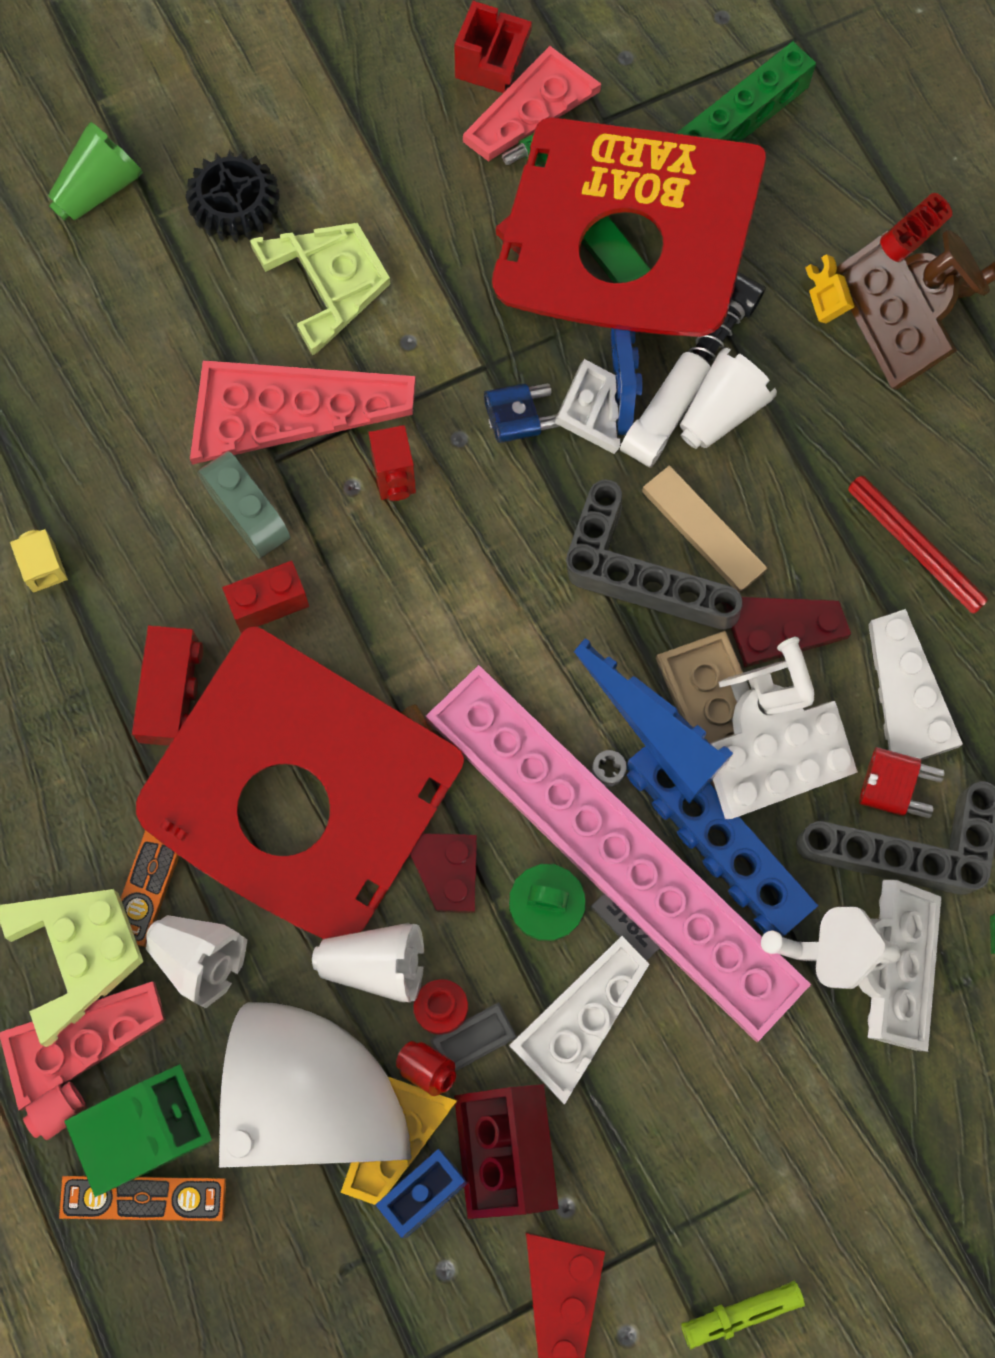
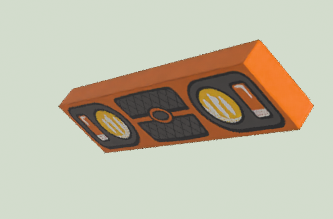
(147, 885)
(146, 1199)

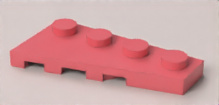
(542, 91)

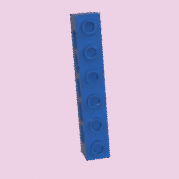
(792, 900)

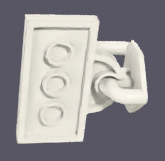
(776, 742)
(884, 956)

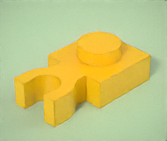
(831, 294)

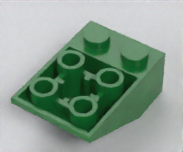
(138, 1130)

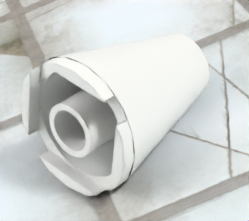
(725, 399)
(374, 961)

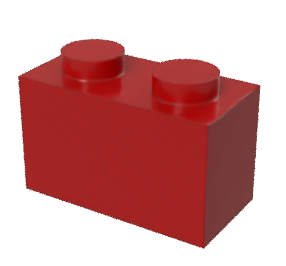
(392, 463)
(266, 596)

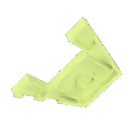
(341, 269)
(90, 946)

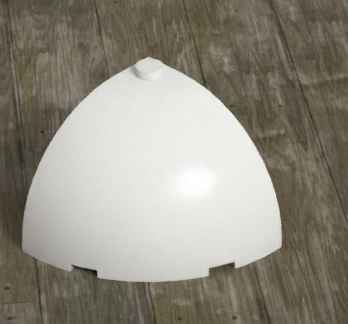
(304, 1094)

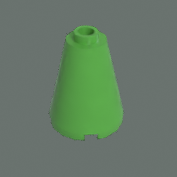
(91, 174)

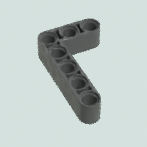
(640, 572)
(912, 853)

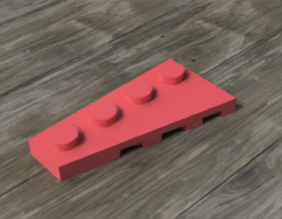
(102, 1031)

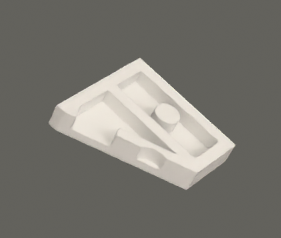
(591, 407)

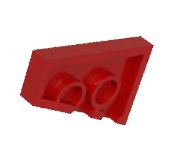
(563, 1294)

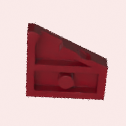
(447, 870)

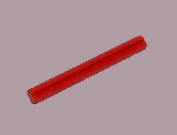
(918, 544)

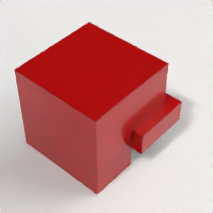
(490, 47)

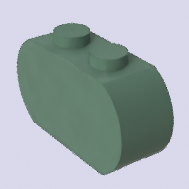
(244, 504)

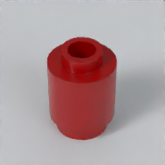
(426, 1068)

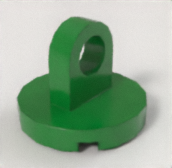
(547, 902)

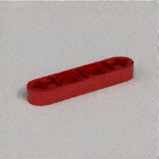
(916, 227)

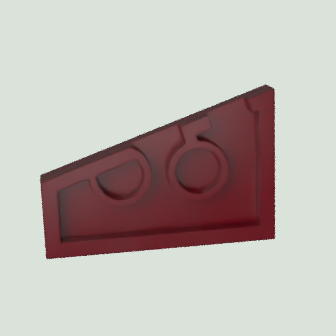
(771, 621)

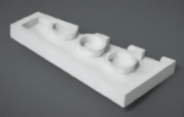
(910, 697)
(576, 1023)

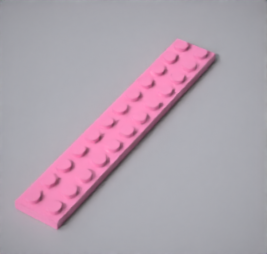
(618, 853)

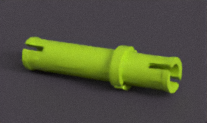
(735, 1317)

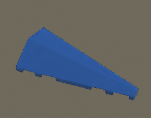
(671, 740)

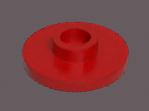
(441, 1007)

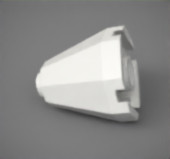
(196, 956)

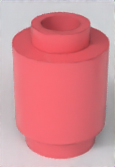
(50, 1110)

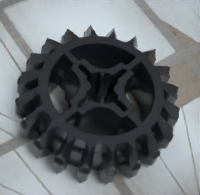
(249, 183)

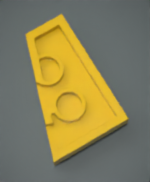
(423, 1116)

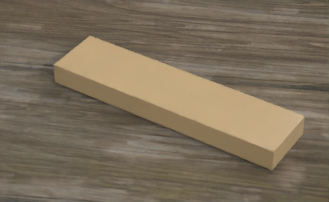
(704, 529)

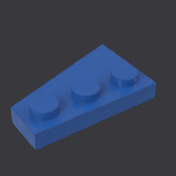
(628, 383)

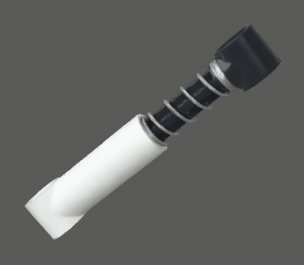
(651, 432)

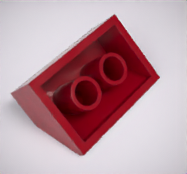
(506, 1152)

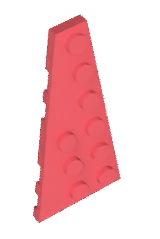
(270, 405)

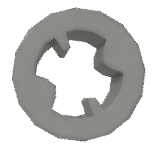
(619, 763)

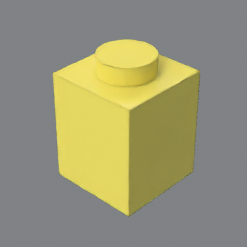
(38, 560)

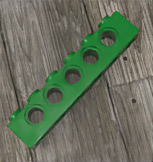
(755, 97)

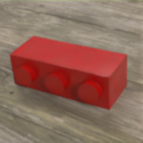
(166, 684)

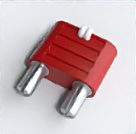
(892, 782)

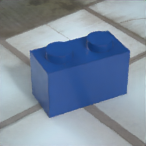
(421, 1194)

